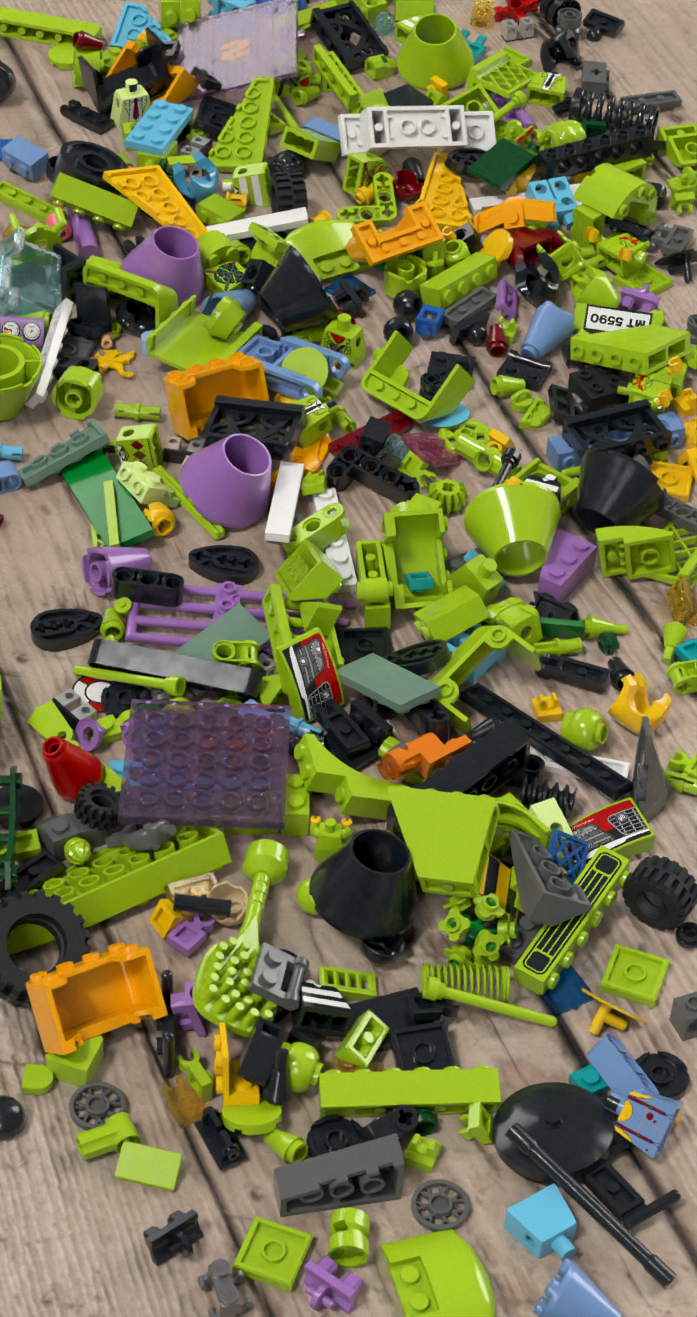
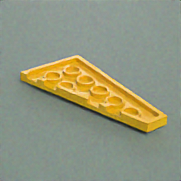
(445, 194)
(157, 196)

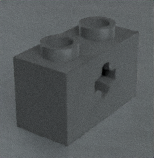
(595, 77)

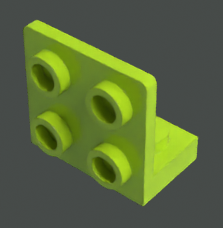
(268, 244)

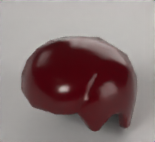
(406, 185)

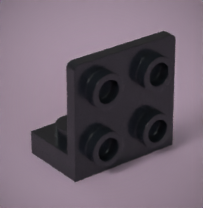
(70, 271)
(372, 725)

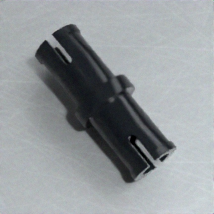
(202, 905)

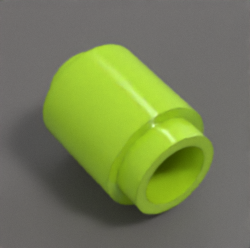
(374, 590)

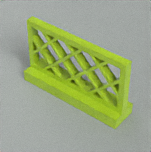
(500, 75)
(686, 568)

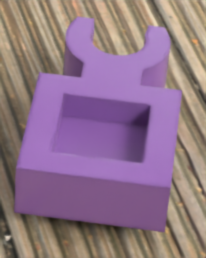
(190, 936)

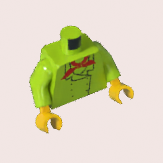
(620, 252)
(653, 386)

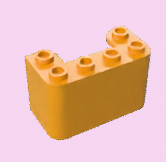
(194, 390)
(94, 996)

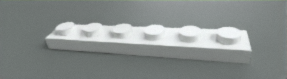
(50, 350)
(338, 550)

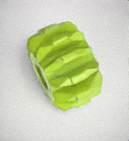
(450, 493)

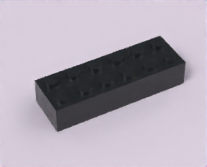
(480, 768)

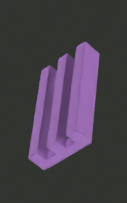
(503, 297)

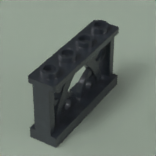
(325, 26)
(243, 411)
(625, 417)

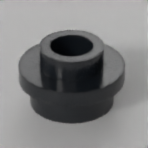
(687, 935)

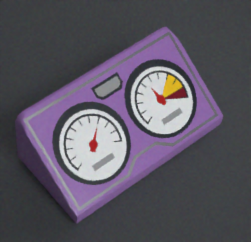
(30, 329)

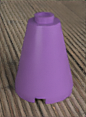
(101, 561)

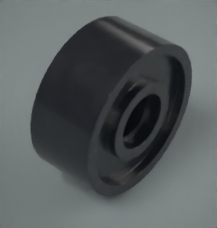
(87, 163)

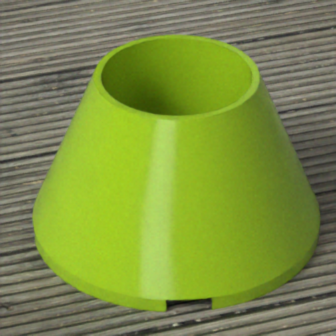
(434, 49)
(18, 373)
(514, 525)

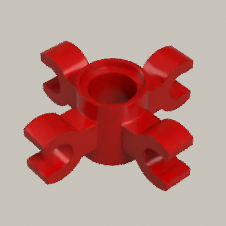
(515, 10)

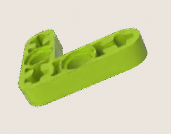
(376, 211)

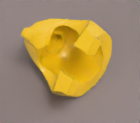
(634, 704)

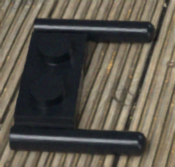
(166, 1043)
(620, 1196)

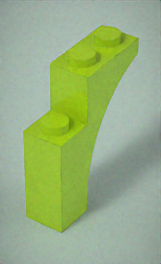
(353, 790)

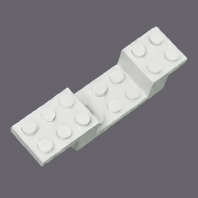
(414, 128)

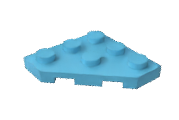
(132, 22)

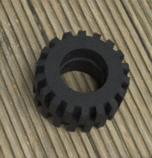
(287, 191)
(660, 893)

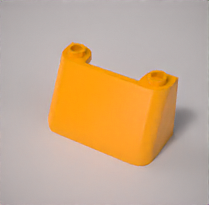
(181, 80)

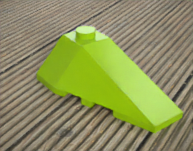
(474, 100)

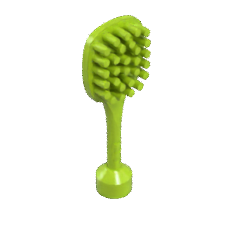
(226, 969)

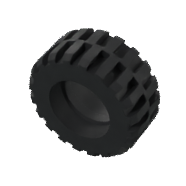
(51, 915)

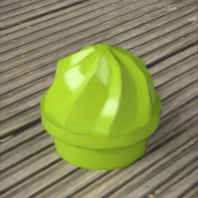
(77, 851)

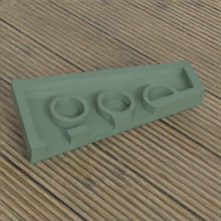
(62, 454)

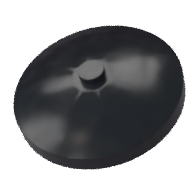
(563, 1120)

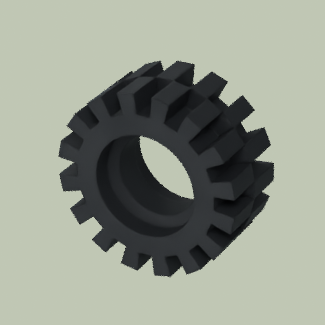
(98, 806)

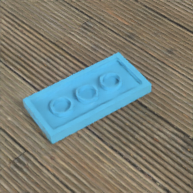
(159, 127)

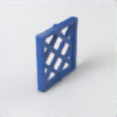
(581, 861)

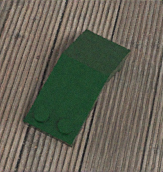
(504, 162)

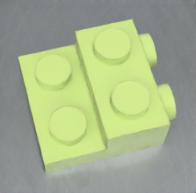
(145, 484)

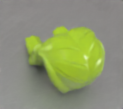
(560, 133)

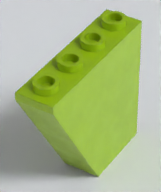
(631, 349)
(446, 837)

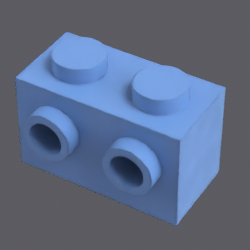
(25, 158)

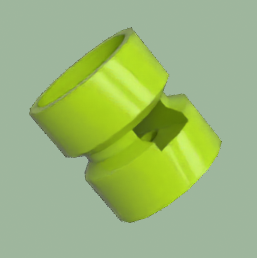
(349, 1237)

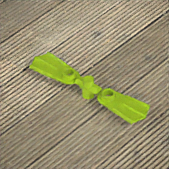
(50, 722)

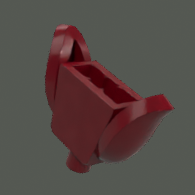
(525, 244)

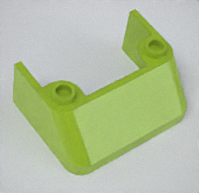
(133, 286)
(388, 379)
(469, 657)

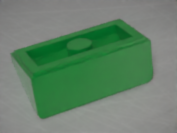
(561, 628)

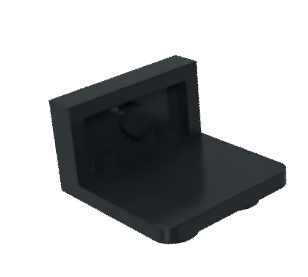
(92, 311)

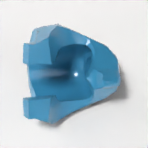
(198, 188)

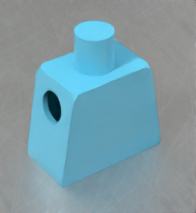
(543, 1224)

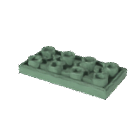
(232, 626)
(387, 683)

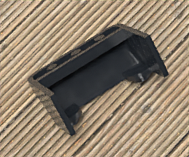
(149, 71)

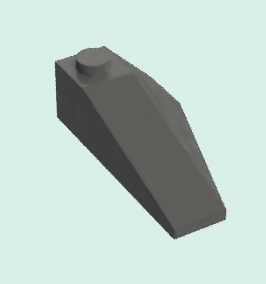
(648, 775)
(60, 828)
(542, 885)

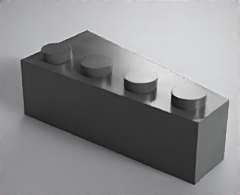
(341, 1178)

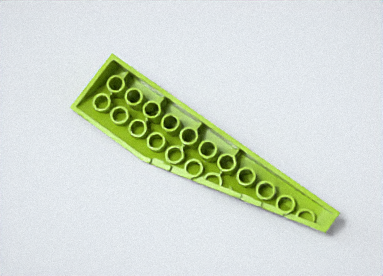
(127, 878)

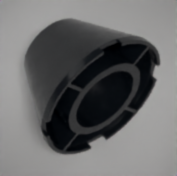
(296, 295)
(616, 491)
(367, 886)

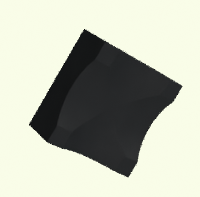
(597, 386)

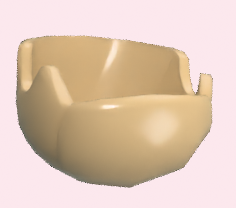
(239, 902)

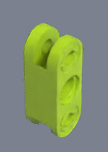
(319, 528)

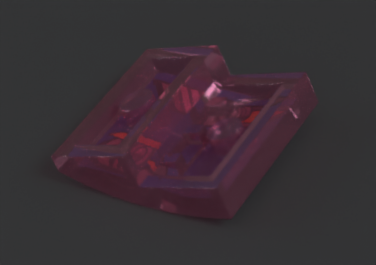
(430, 449)

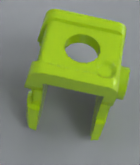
(569, 248)
(518, 618)

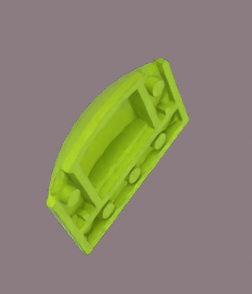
(324, 248)
(438, 1276)

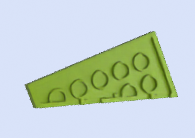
(246, 132)

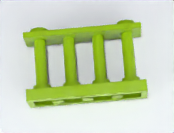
(280, 622)

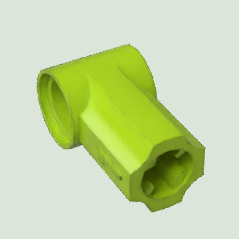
(107, 1136)

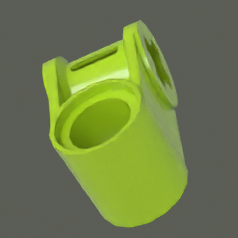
(237, 653)
(686, 677)

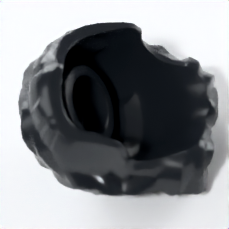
(286, 161)
(135, 316)

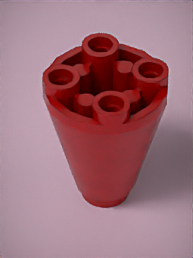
(70, 767)

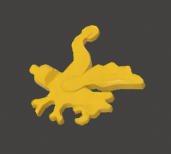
(115, 360)

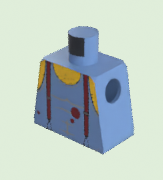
(644, 1118)

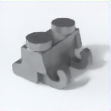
(224, 1286)

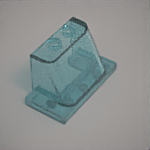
(27, 276)

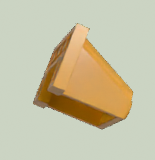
(412, 233)

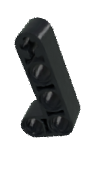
(343, 471)
(425, 718)

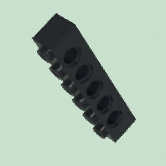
(591, 152)

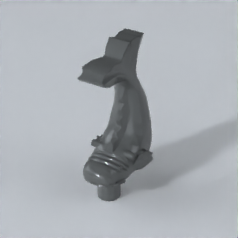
(147, 838)

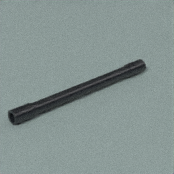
(651, 1263)

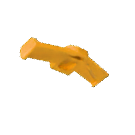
(514, 214)
(310, 456)

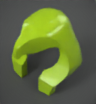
(598, 291)

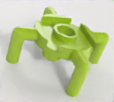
(42, 233)

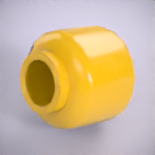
(160, 518)

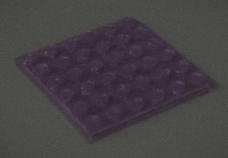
(206, 764)

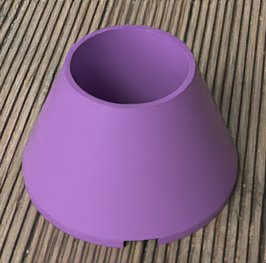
(169, 258)
(229, 481)

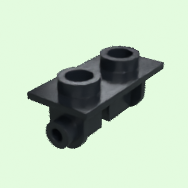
(547, 605)
(219, 1140)

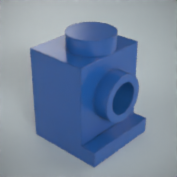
(428, 327)

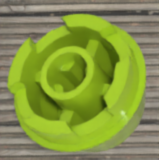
(225, 319)

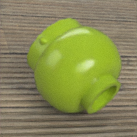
(584, 729)
(302, 1066)

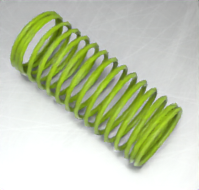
(505, 978)

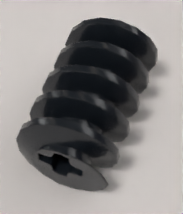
(534, 794)

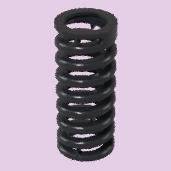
(576, 106)

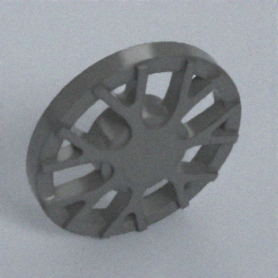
(96, 1105)
(439, 1205)

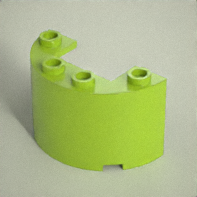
(618, 194)
(411, 546)

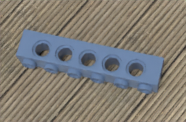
(564, 456)

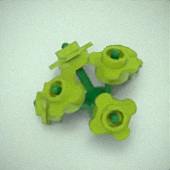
(485, 940)

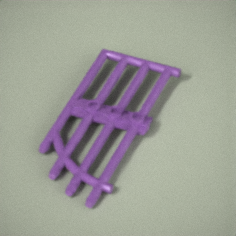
(226, 597)

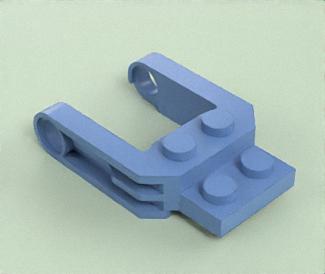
(286, 381)

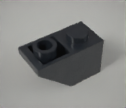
(260, 1051)

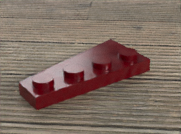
(400, 424)

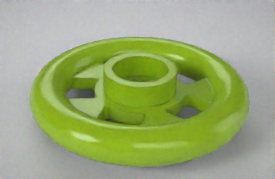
(480, 430)

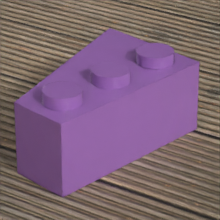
(566, 565)

